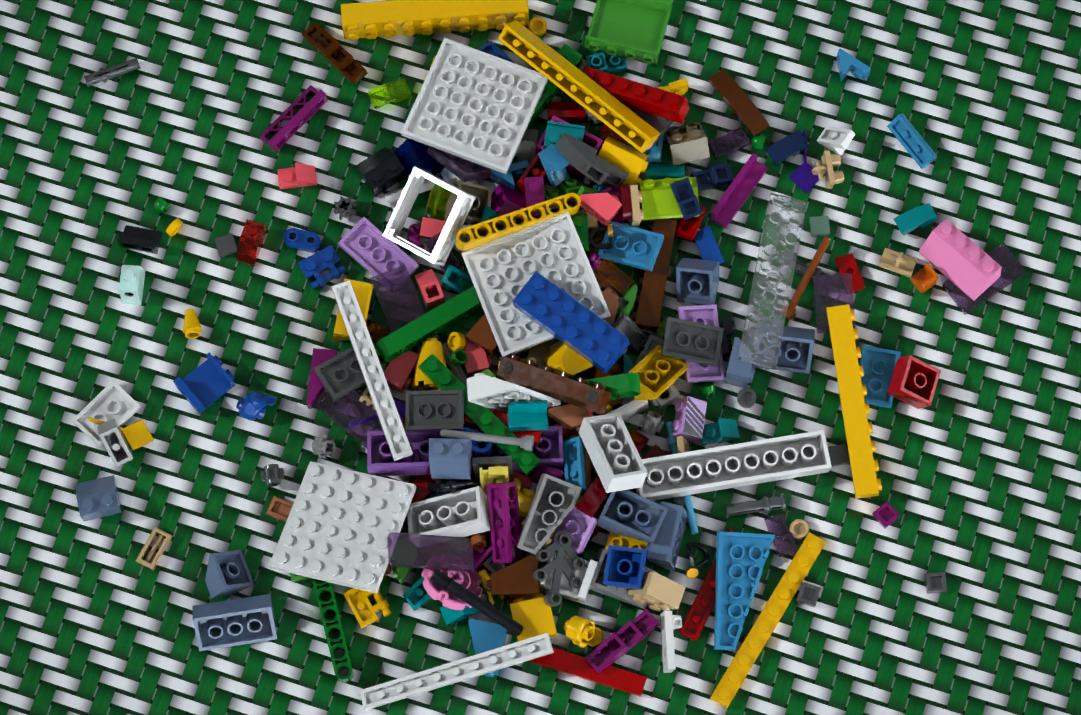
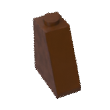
(515, 579)

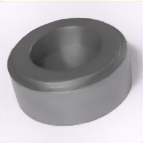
(746, 398)

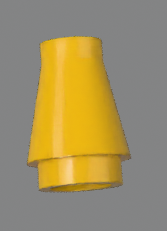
(191, 324)

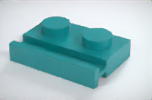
(557, 129)

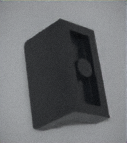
(140, 239)

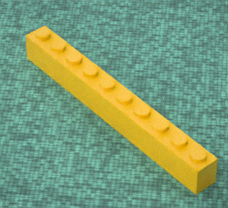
(578, 86)
(852, 401)

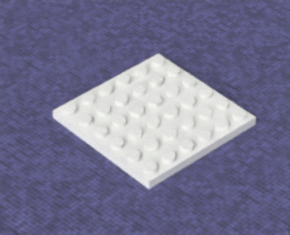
(474, 106)
(508, 263)
(342, 526)

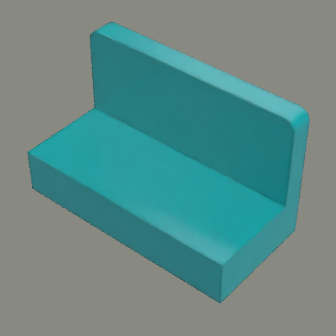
(662, 170)
(527, 415)

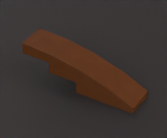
(334, 54)
(739, 102)

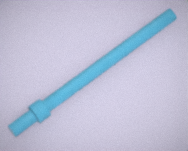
(672, 441)

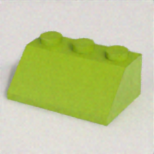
(659, 200)

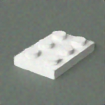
(107, 405)

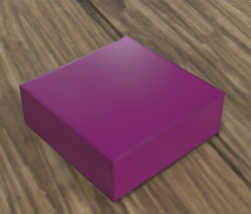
(885, 514)

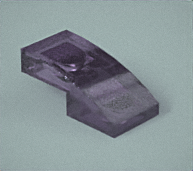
(783, 540)

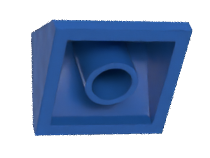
(625, 567)

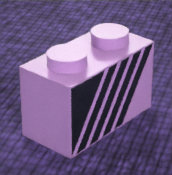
(689, 418)

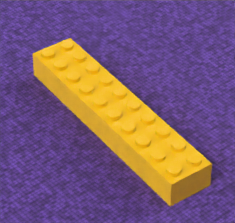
(428, 17)

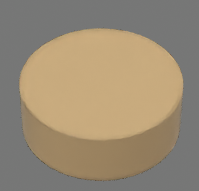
(799, 529)

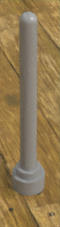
(524, 442)

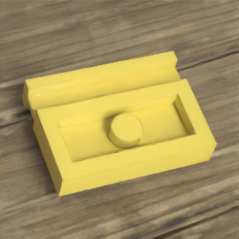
(494, 475)

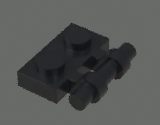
(451, 485)

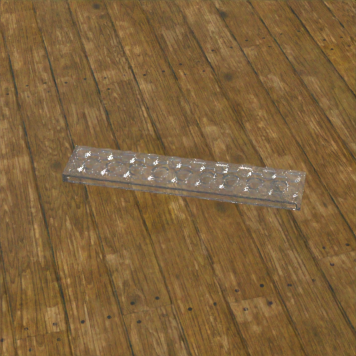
(772, 281)

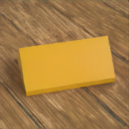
(363, 295)
(657, 373)

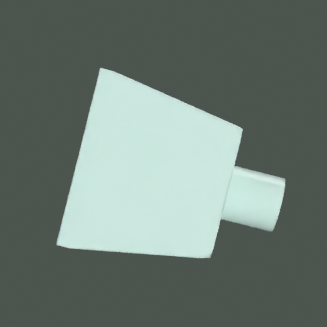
(132, 282)

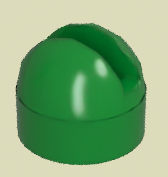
(758, 141)
(161, 205)
(458, 357)
(707, 388)

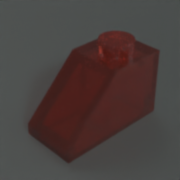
(251, 242)

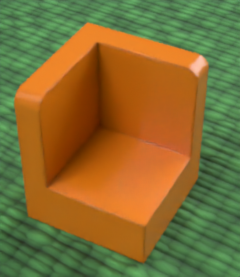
(925, 278)

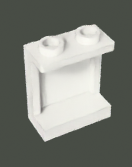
(586, 575)

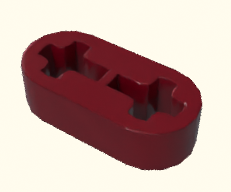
(625, 198)

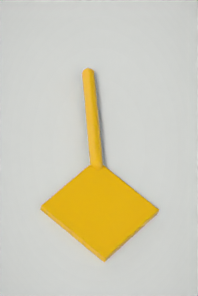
(135, 434)

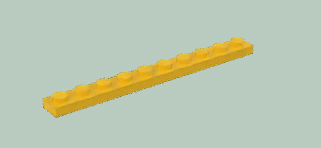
(767, 620)

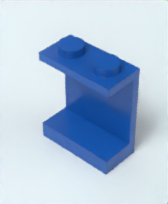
(205, 383)

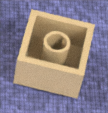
(658, 592)

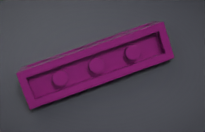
(296, 121)
(738, 192)
(502, 523)

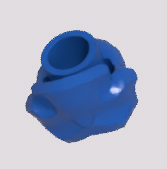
(254, 405)

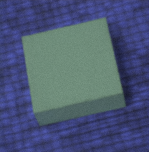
(819, 226)

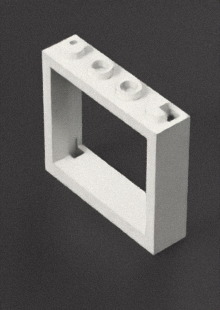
(453, 224)

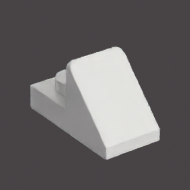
(836, 139)

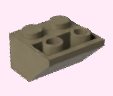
(686, 143)

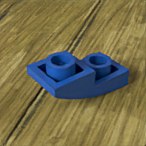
(708, 246)

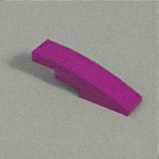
(622, 641)

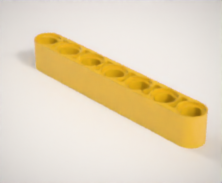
(507, 222)

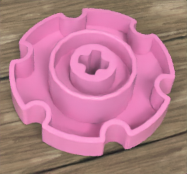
(469, 580)

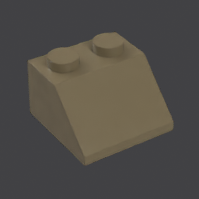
(483, 198)

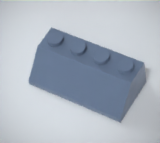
(234, 622)

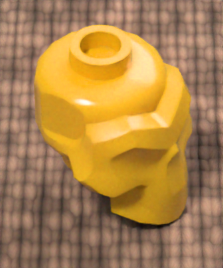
(524, 498)
(583, 632)

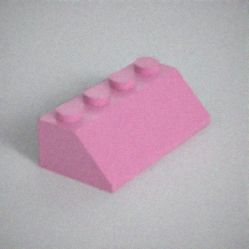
(960, 259)

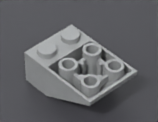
(612, 591)

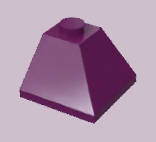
(507, 200)

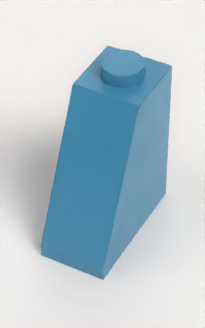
(487, 637)

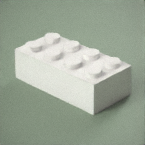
(612, 452)
(451, 514)

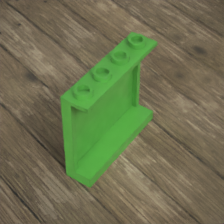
(629, 28)

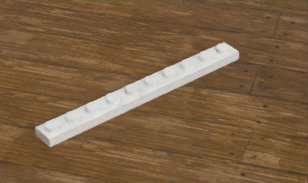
(372, 370)
(456, 671)

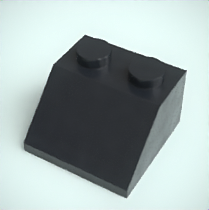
(381, 171)

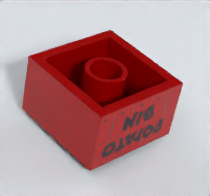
(914, 382)

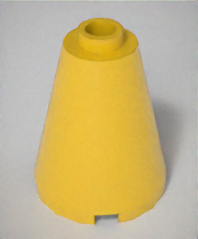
(428, 347)

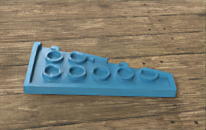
(738, 572)

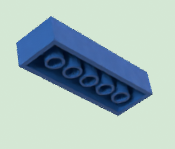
(571, 322)

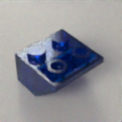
(415, 154)

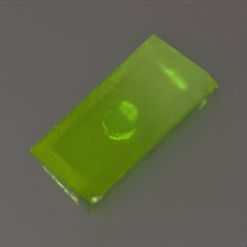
(438, 202)

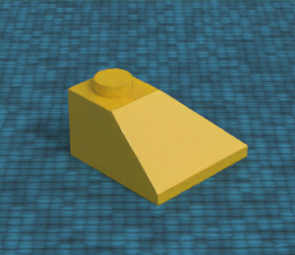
(566, 360)

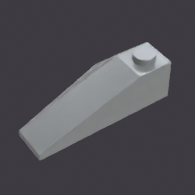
(548, 508)

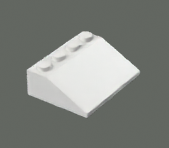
(497, 393)

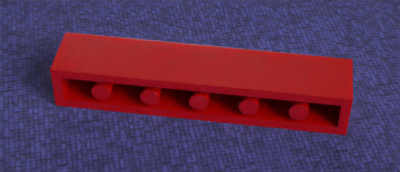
(642, 96)

